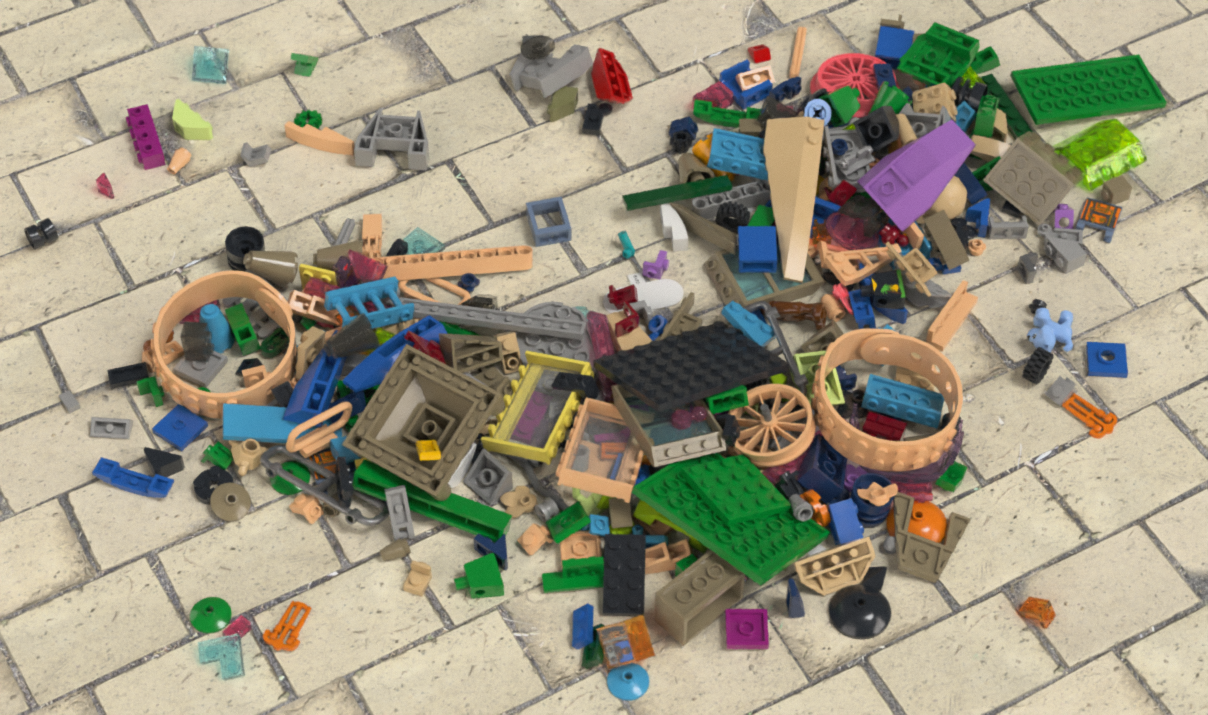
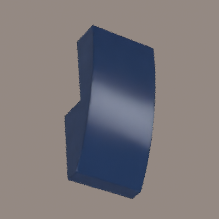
(786, 89)

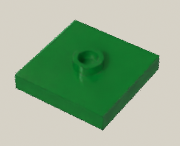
(568, 522)

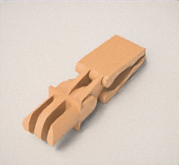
(372, 235)

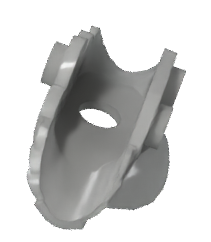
(938, 295)

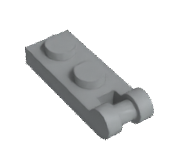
(399, 512)

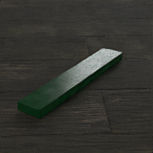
(677, 192)

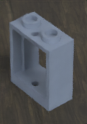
(543, 236)

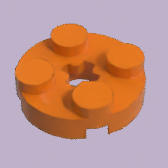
(820, 513)

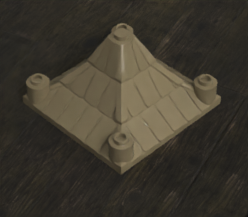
(420, 403)

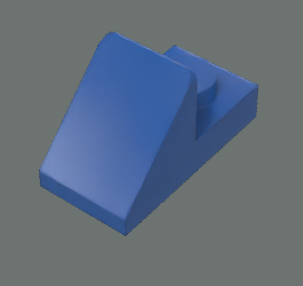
(979, 214)

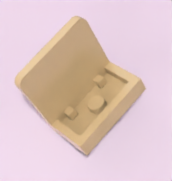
(933, 98)

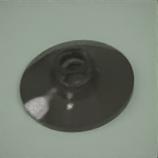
(537, 47)

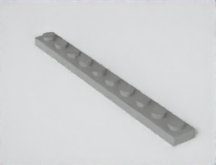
(498, 319)

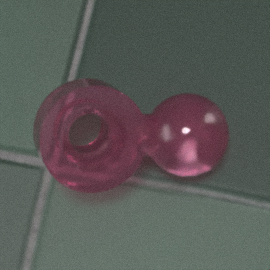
(683, 419)

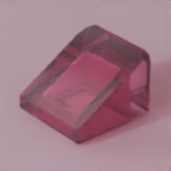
(104, 186)

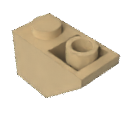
(510, 351)

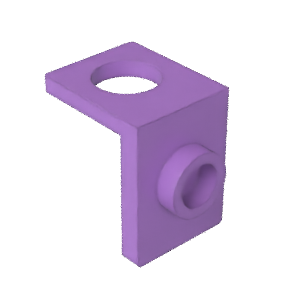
(1063, 210)

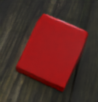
(760, 53)

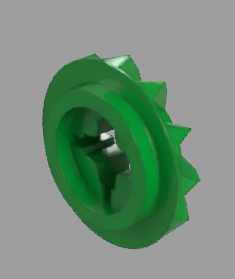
(315, 118)

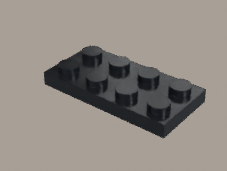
(624, 575)

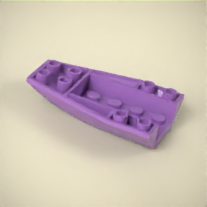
(917, 173)

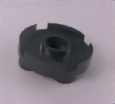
(207, 478)

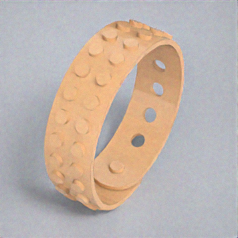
(206, 290)
(886, 348)

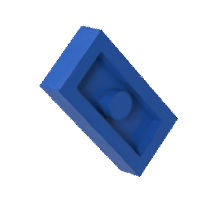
(582, 626)

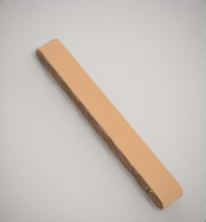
(458, 262)

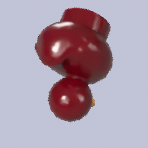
(892, 233)

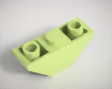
(189, 123)

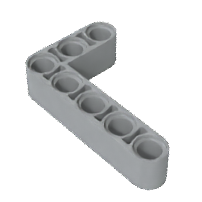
(749, 195)

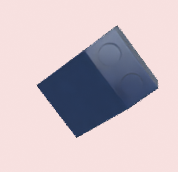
(823, 470)

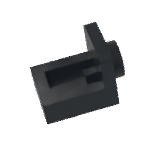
(731, 428)
(788, 485)

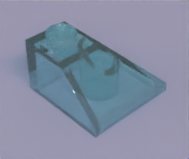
(210, 64)

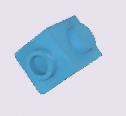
(598, 526)

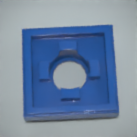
(1099, 367)

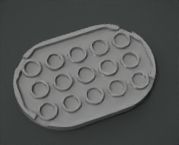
(557, 346)

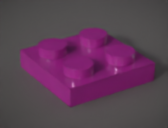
(746, 629)

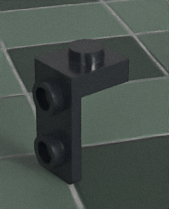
(576, 383)

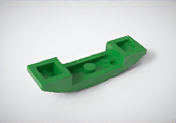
(722, 116)

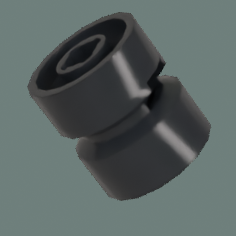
(47, 231)

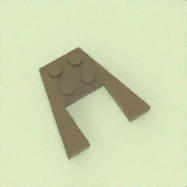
(918, 554)

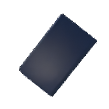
(358, 403)

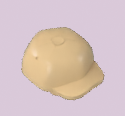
(951, 200)

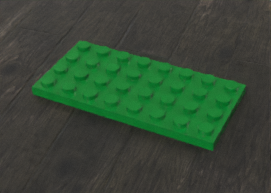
(1087, 89)

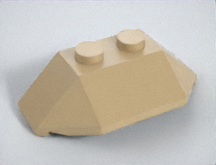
(836, 566)

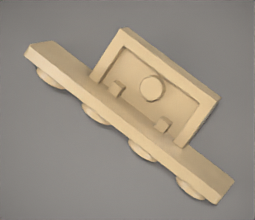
(916, 267)

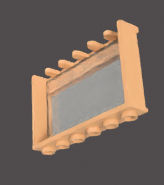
(600, 452)

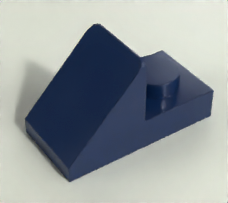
(486, 546)

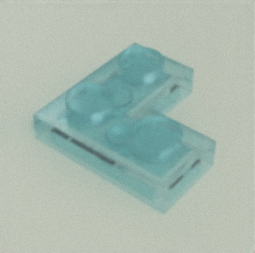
(227, 651)

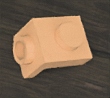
(307, 506)
(534, 538)

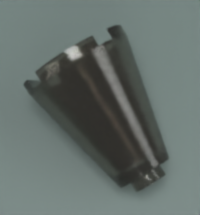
(352, 339)

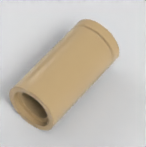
(905, 130)

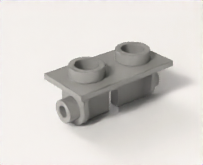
(856, 160)

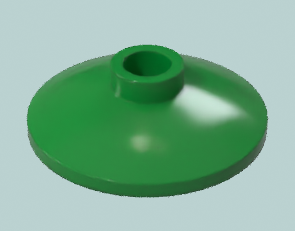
(283, 486)
(213, 621)

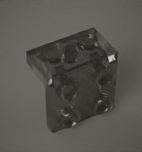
(868, 210)

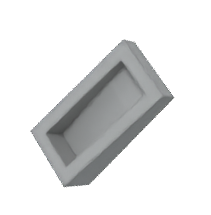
(69, 401)

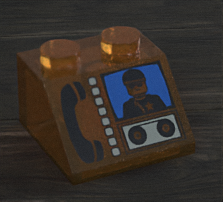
(625, 642)

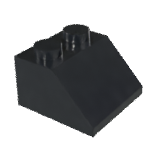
(878, 128)

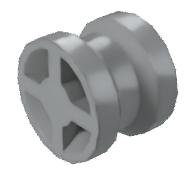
(546, 509)

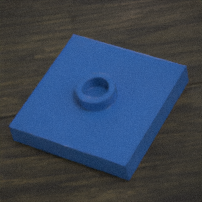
(180, 427)

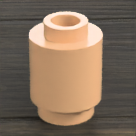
(834, 307)

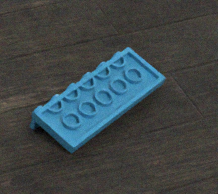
(737, 154)

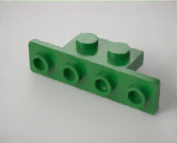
(575, 575)

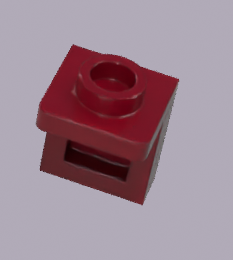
(618, 297)

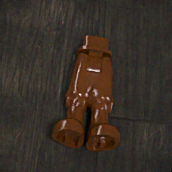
(800, 311)

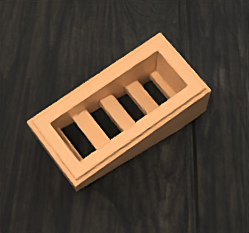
(168, 358)

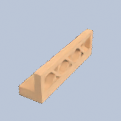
(951, 317)

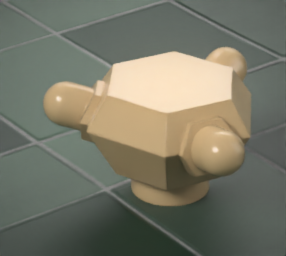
(246, 454)

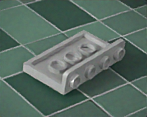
(854, 144)

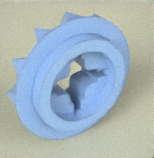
(817, 104)

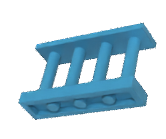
(373, 292)

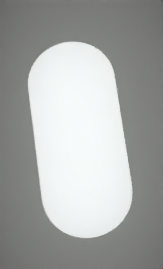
(655, 293)

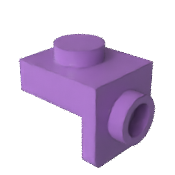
(656, 269)

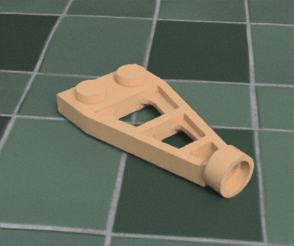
(847, 274)

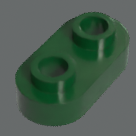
(274, 342)

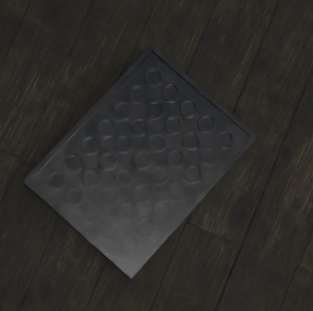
(690, 366)

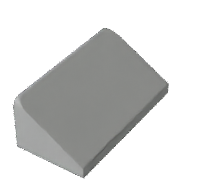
(111, 427)

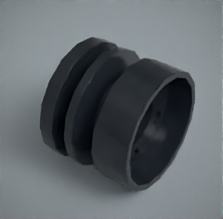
(971, 96)
(240, 242)

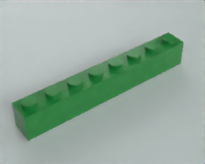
(454, 511)

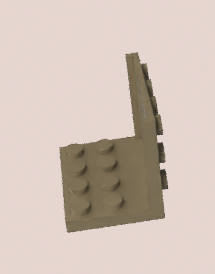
(1033, 177)

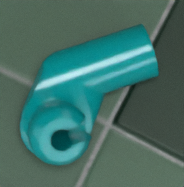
(629, 250)

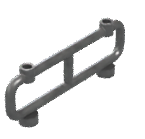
(772, 313)
(351, 516)

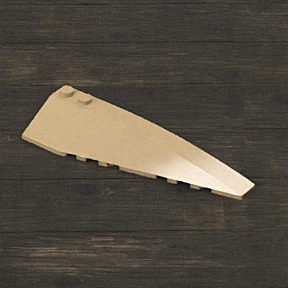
(792, 166)

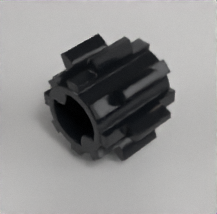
(680, 142)

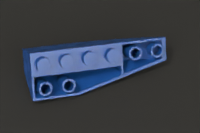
(379, 362)
(315, 388)

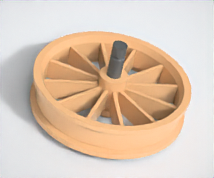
(773, 424)

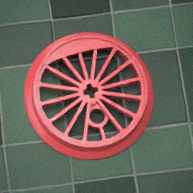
(838, 75)

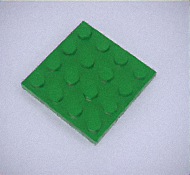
(735, 489)

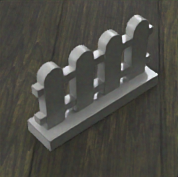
(257, 318)

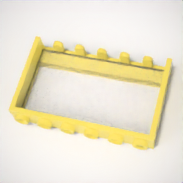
(536, 413)

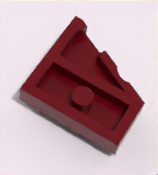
(428, 347)

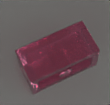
(239, 626)

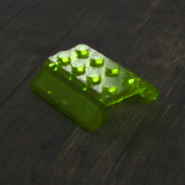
(1102, 151)

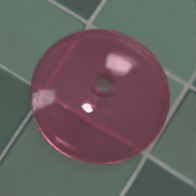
(849, 231)

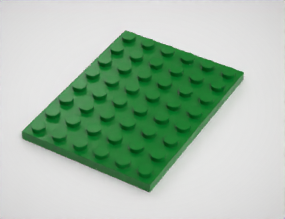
(754, 547)

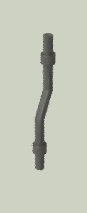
(536, 484)

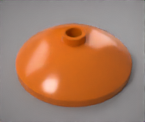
(930, 525)

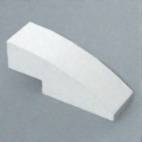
(673, 228)

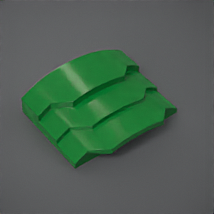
(939, 56)

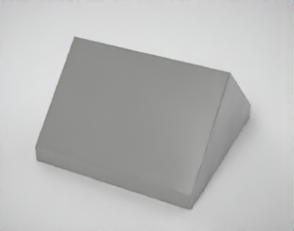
(489, 477)

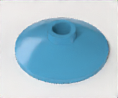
(628, 688)

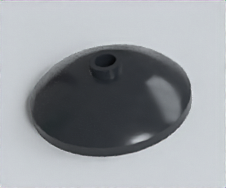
(859, 620)

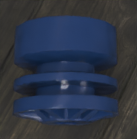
(868, 513)

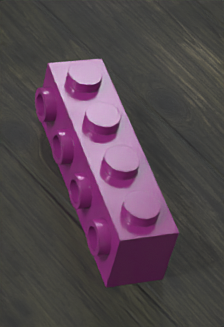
(146, 137)

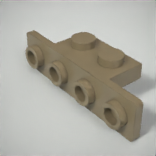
(681, 320)

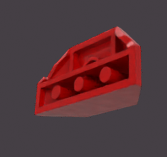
(610, 78)

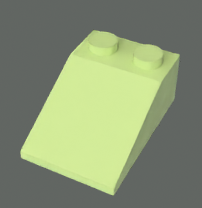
(808, 364)

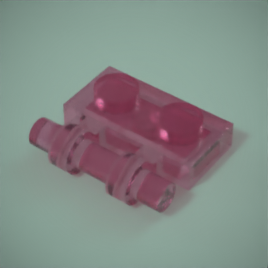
(920, 491)

